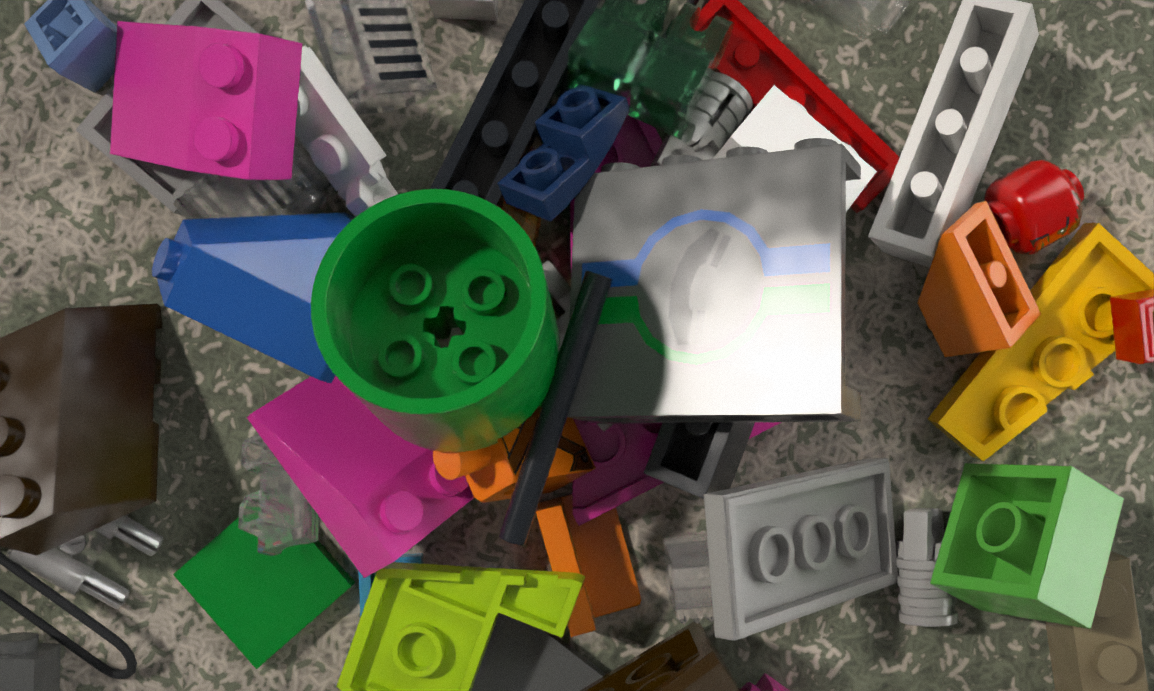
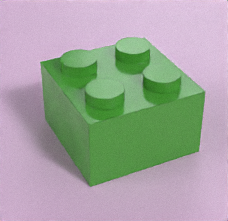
(1028, 542)

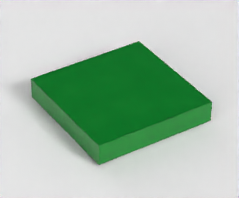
(259, 596)

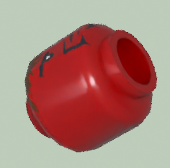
(1036, 205)

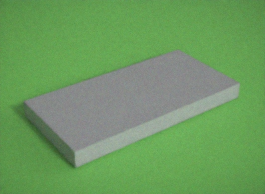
(799, 544)

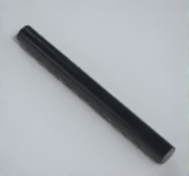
(555, 408)

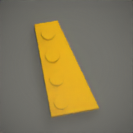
(1073, 334)

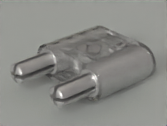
(73, 563)

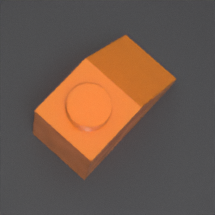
(975, 288)

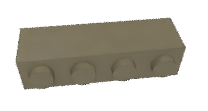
(1112, 650)

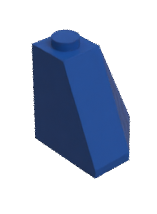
(252, 280)

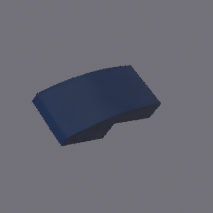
(575, 142)

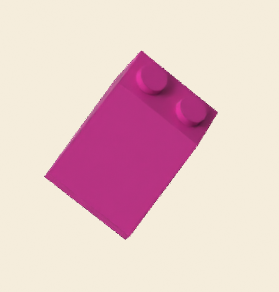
(206, 99)
(357, 473)

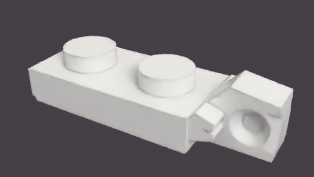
(339, 139)

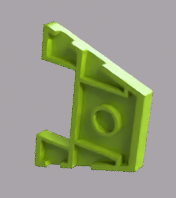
(434, 622)

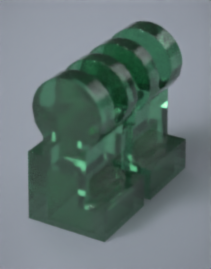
(663, 77)

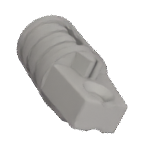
(711, 120)
(916, 558)

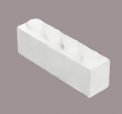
(955, 127)

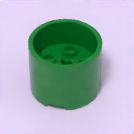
(408, 278)

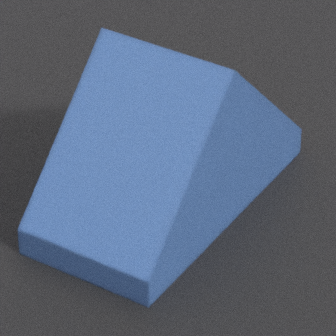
(75, 41)

